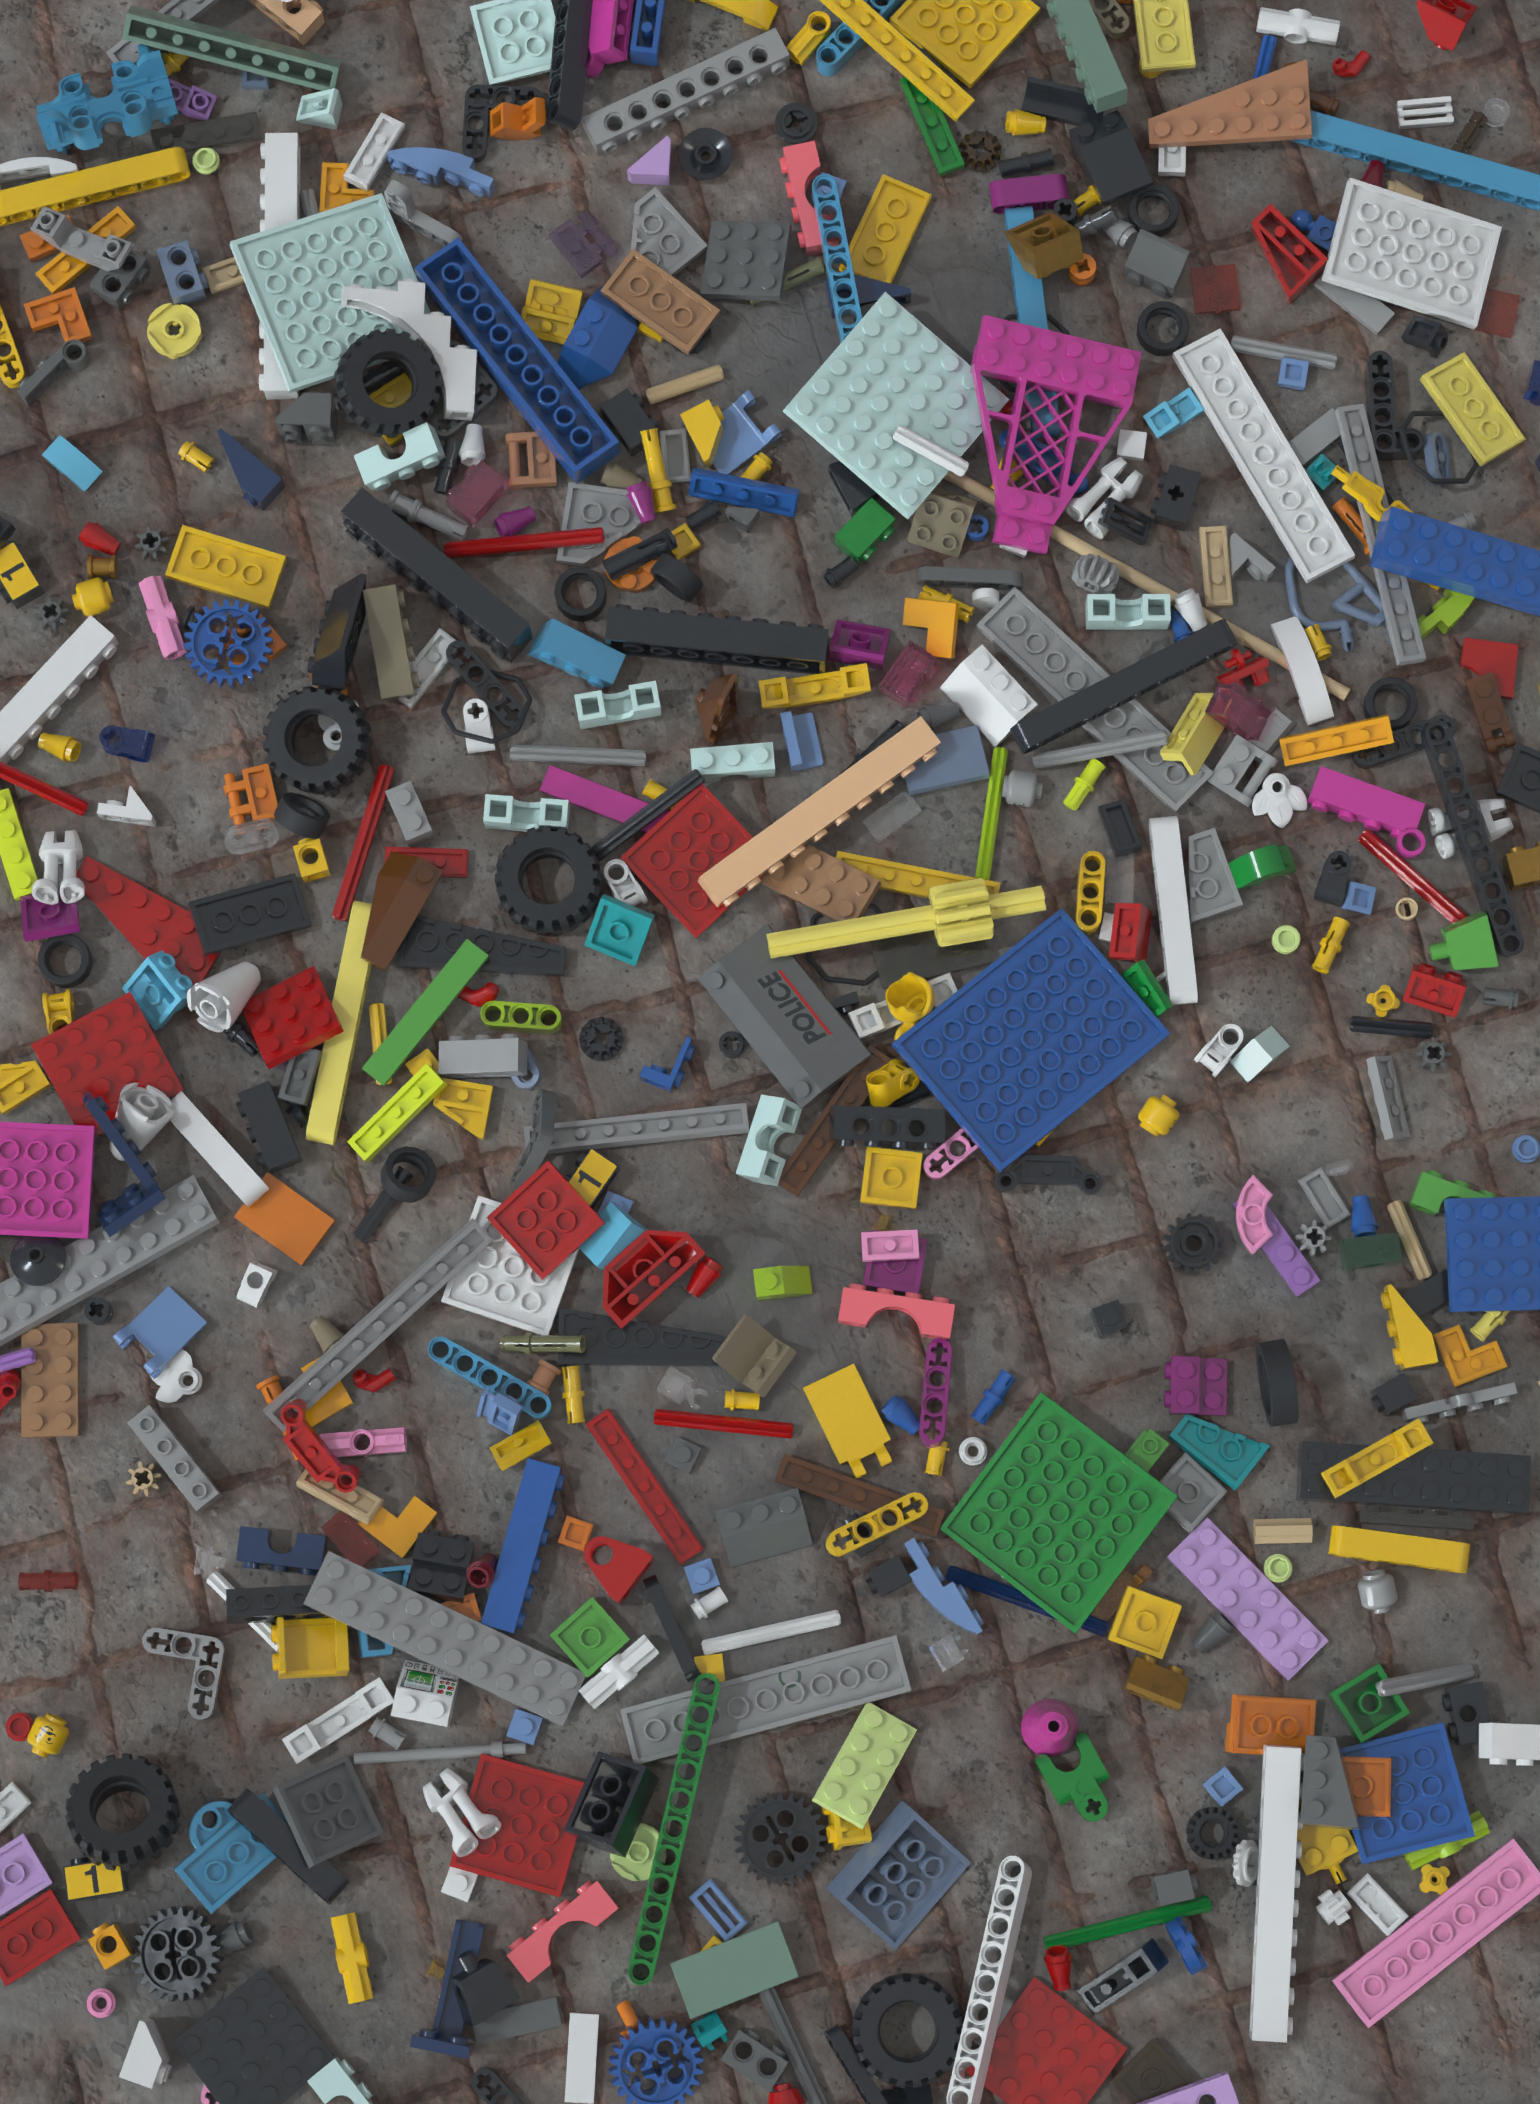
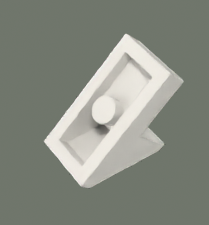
(134, 812)

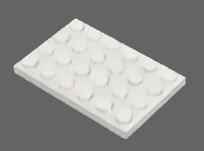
(1411, 253)

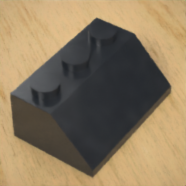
(612, 1803)

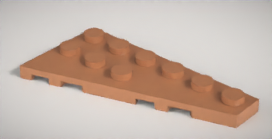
(1255, 111)

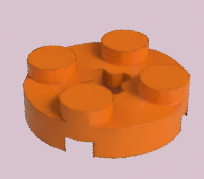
(635, 580)

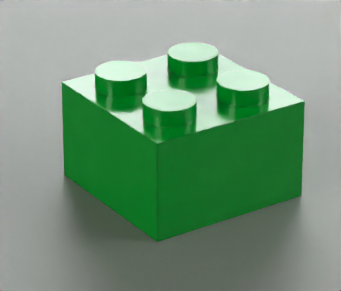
(1362, 1707)

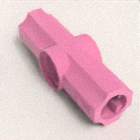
(162, 617)
(381, 1442)

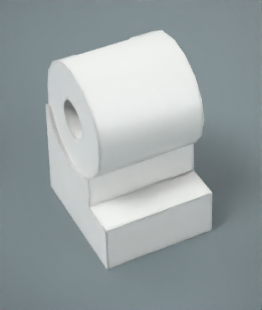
(256, 1283)

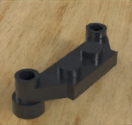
(1048, 1171)

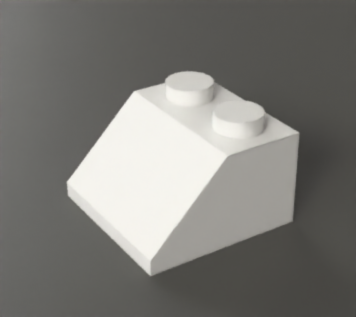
(146, 2057)

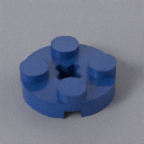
(1185, 1945)

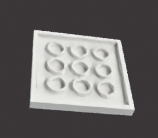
(503, 1285)

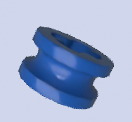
(984, 528)

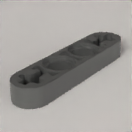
(969, 578)

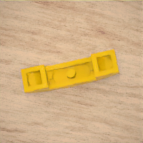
(754, 12)
(815, 688)
(1377, 1458)

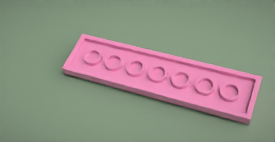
(1439, 1933)

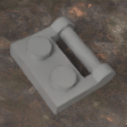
(1235, 764)

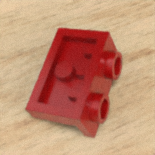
(1435, 989)

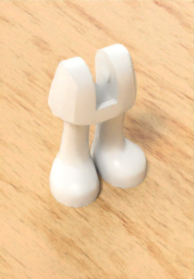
(1080, 506)
(1447, 843)
(57, 853)
(483, 1824)

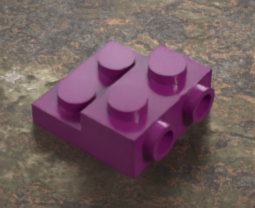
(1196, 1386)

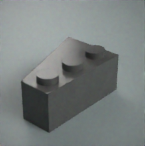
(1326, 1787)

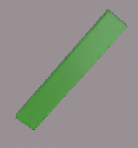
(425, 1012)

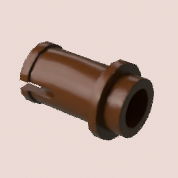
(1324, 103)

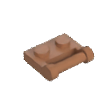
(540, 462)

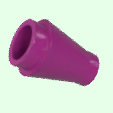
(641, 499)
(514, 521)

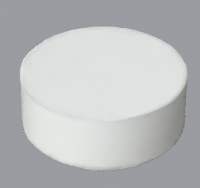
(985, 597)

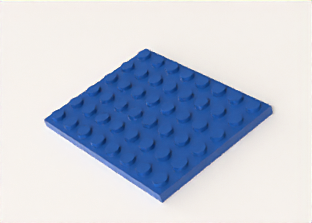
(1030, 1040)

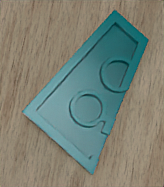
(1218, 1450)

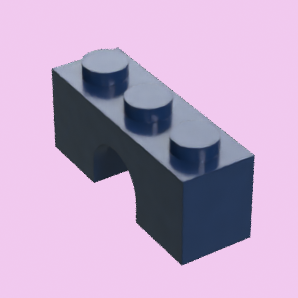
(256, 1549)

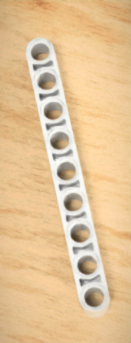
(985, 1971)

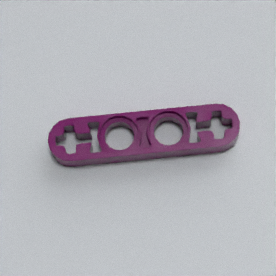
(935, 1393)

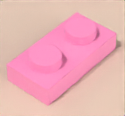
(890, 1245)

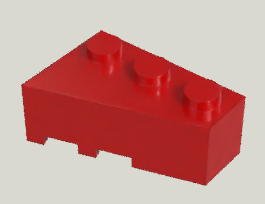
(1288, 252)

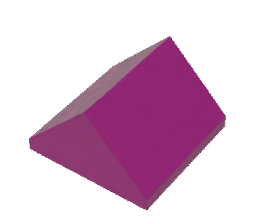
(859, 644)

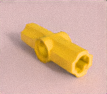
(352, 1958)

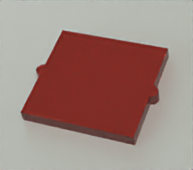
(1215, 289)
(1498, 313)

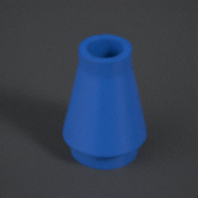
(1363, 1219)
(901, 1414)

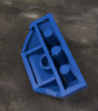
(597, 341)

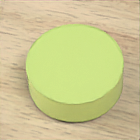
(1286, 939)

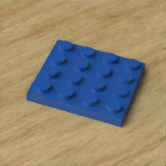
(1493, 1253)
(1425, 1795)

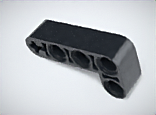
(1386, 406)

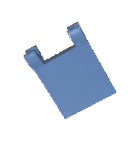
(741, 436)
(163, 1329)

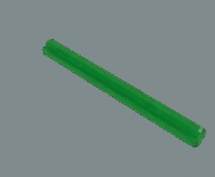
(1129, 1923)

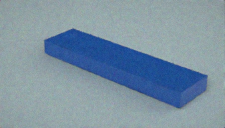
(743, 492)

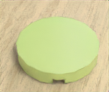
(631, 1866)

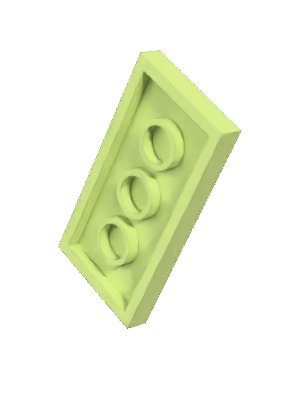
(864, 1765)

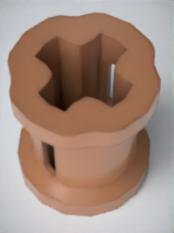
(544, 1376)

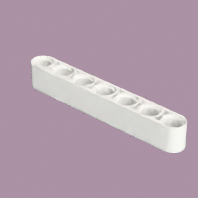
(1173, 910)

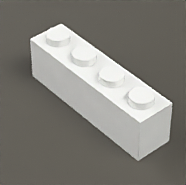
(1509, 1741)

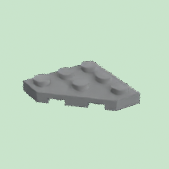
(664, 234)
(595, 507)

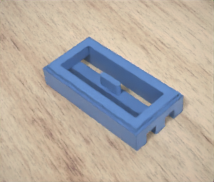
(702, 1890)

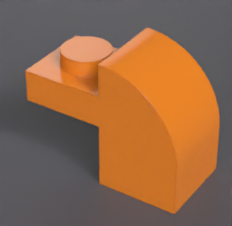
(518, 122)

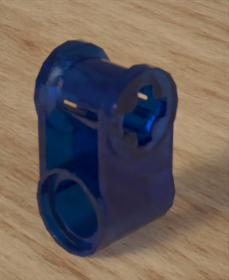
(132, 743)

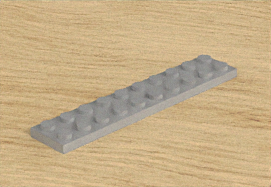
(1065, 669)
(106, 1259)
(444, 1638)
(763, 1703)

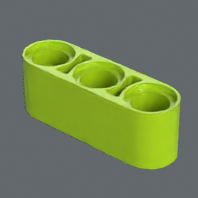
(510, 1009)

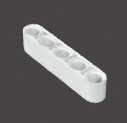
(216, 1150)

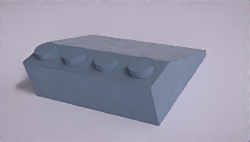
(898, 1875)

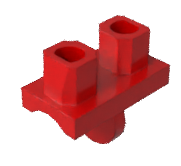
(1255, 668)

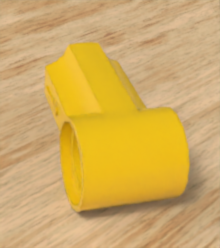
(808, 39)

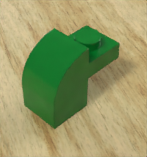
(1262, 865)

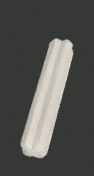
(930, 450)

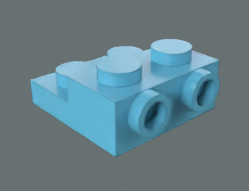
(158, 988)

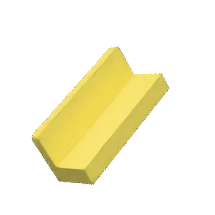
(1193, 735)

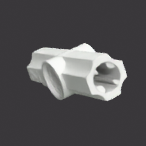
(1298, 26)
(619, 1671)

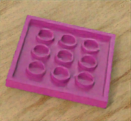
(46, 1179)

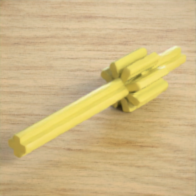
(956, 913)

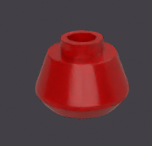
(785, 2094)

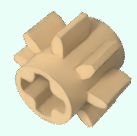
(137, 1482)

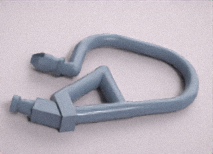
(1340, 604)

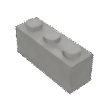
(482, 1057)

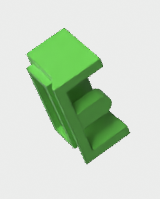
(1147, 1449)

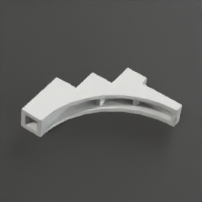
(406, 311)

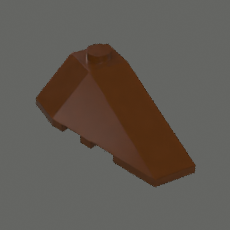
(717, 706)
(397, 901)

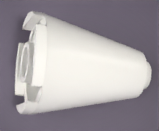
(223, 996)
(141, 1114)

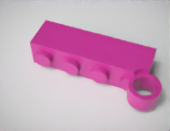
(608, 34)
(1369, 805)

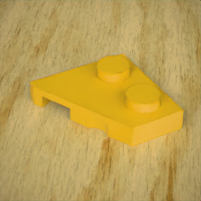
(20, 1084)
(466, 1104)

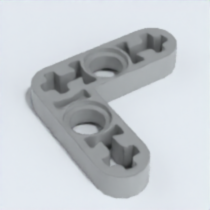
(402, 208)
(198, 1654)

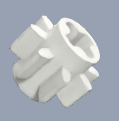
(1333, 1907)

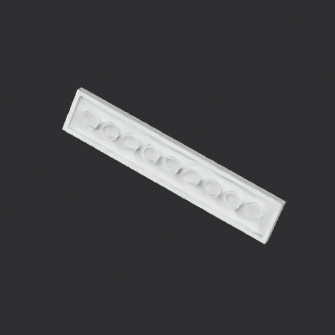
(1263, 456)

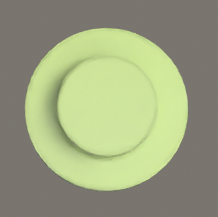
(206, 161)
(1277, 1568)

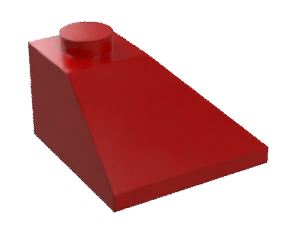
(1445, 20)

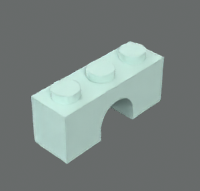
(421, 451)
(1145, 613)
(604, 709)
(751, 760)
(510, 814)
(770, 1120)
(337, 2080)

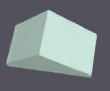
(320, 109)
(1259, 1053)

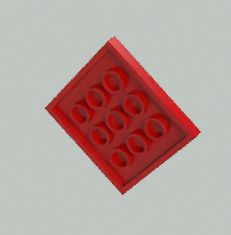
(682, 849)
(103, 1056)
(533, 1812)
(1048, 2052)

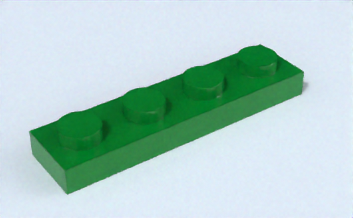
(933, 130)

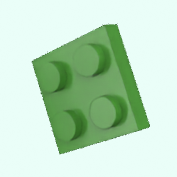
(590, 1637)

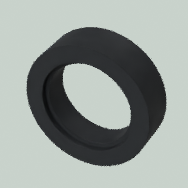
(1277, 1382)

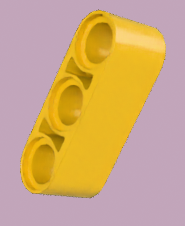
(1094, 880)

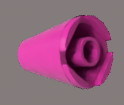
(1036, 1732)

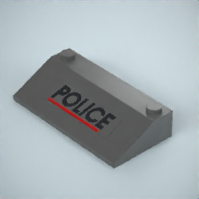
(785, 1018)

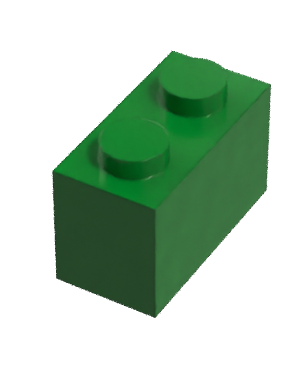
(865, 531)

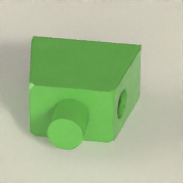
(1466, 944)

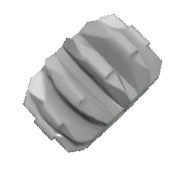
(1095, 574)

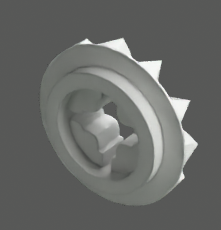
(1245, 1863)

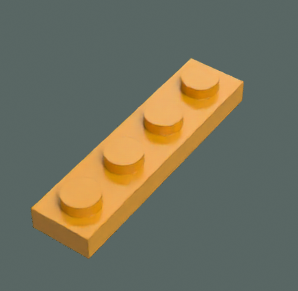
(65, 268)
(1336, 740)

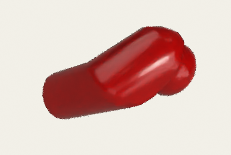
(1351, 68)
(480, 996)
(372, 1382)

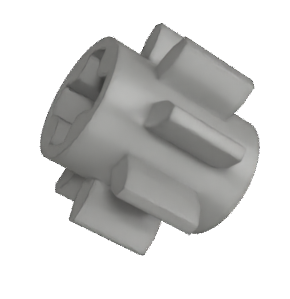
(1307, 1243)

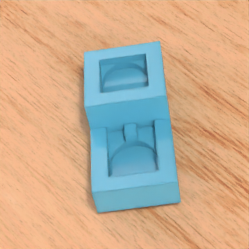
(1174, 413)
(72, 463)

